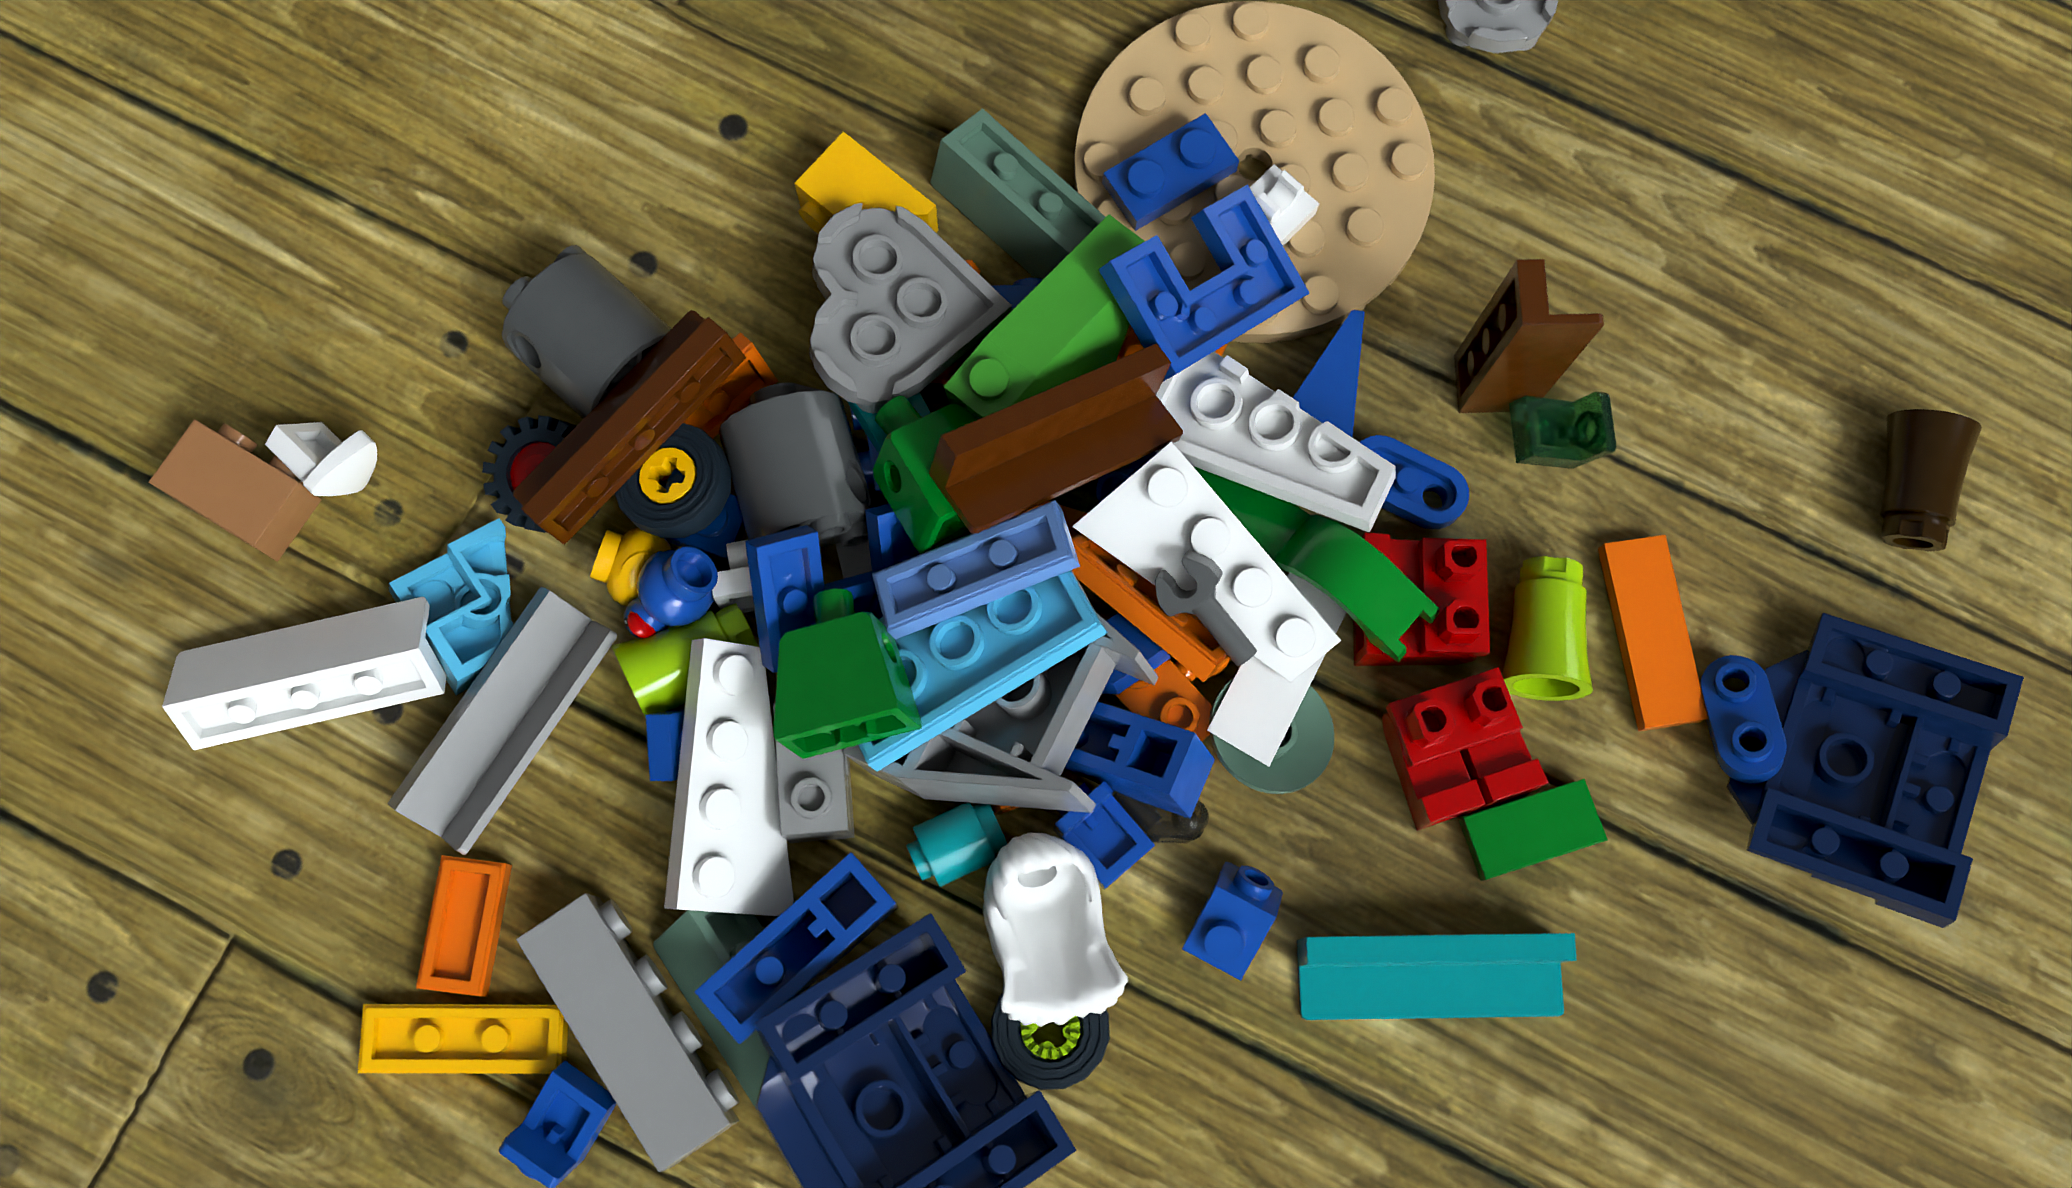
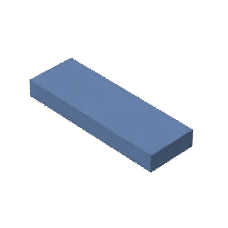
(975, 570)

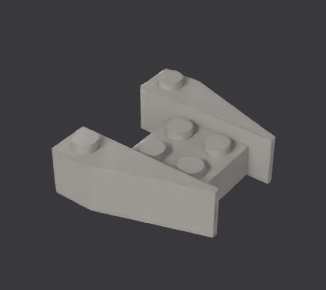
(1022, 740)

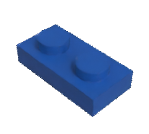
(1170, 171)

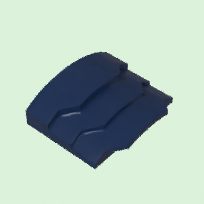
(1878, 766)
(897, 1080)

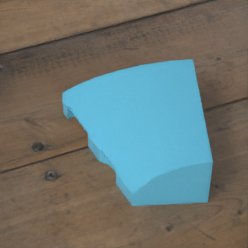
(466, 600)

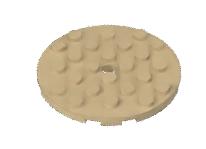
(1292, 97)

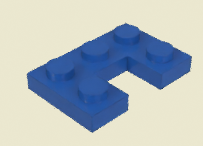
(1189, 325)
(789, 573)

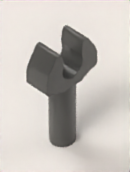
(1204, 605)

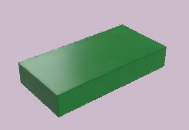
(1532, 829)

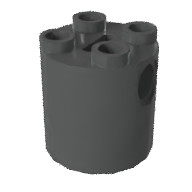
(578, 328)
(797, 465)

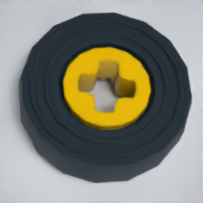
(688, 504)

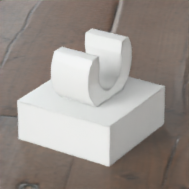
(1284, 202)
(735, 584)

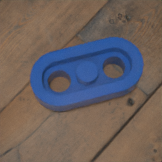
(1417, 474)
(1743, 715)

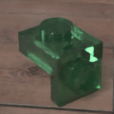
(1562, 431)

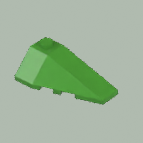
(1053, 333)

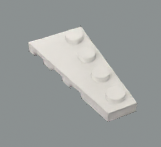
(1271, 444)
(1174, 510)
(726, 808)

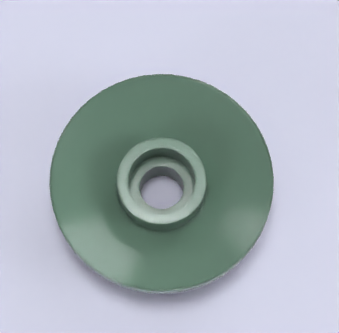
(1299, 758)

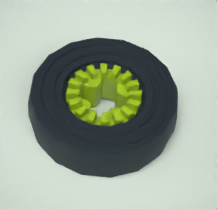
(1043, 1064)

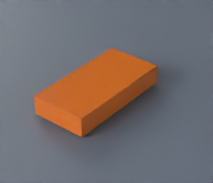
(464, 926)

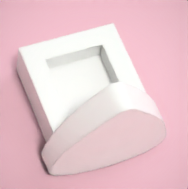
(322, 459)

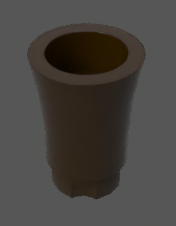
(1925, 476)

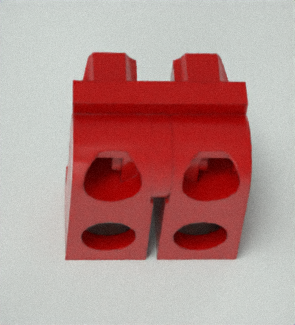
(1456, 581)
(1459, 749)

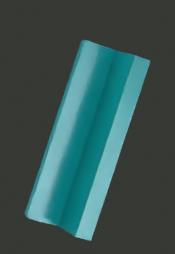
(1432, 976)

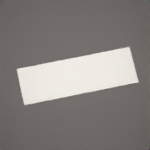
(1264, 702)

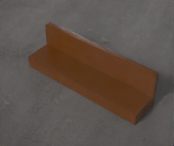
(1517, 344)
(628, 426)
(1055, 440)

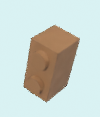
(235, 488)

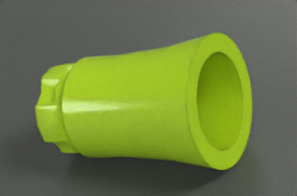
(1549, 632)
(660, 664)

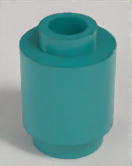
(956, 842)

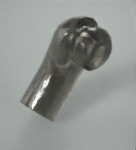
(1163, 825)

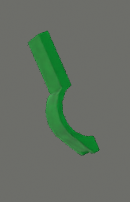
(1331, 560)

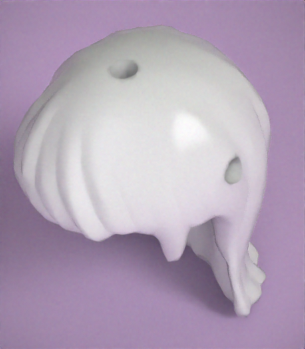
(1049, 932)

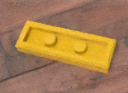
(462, 1039)

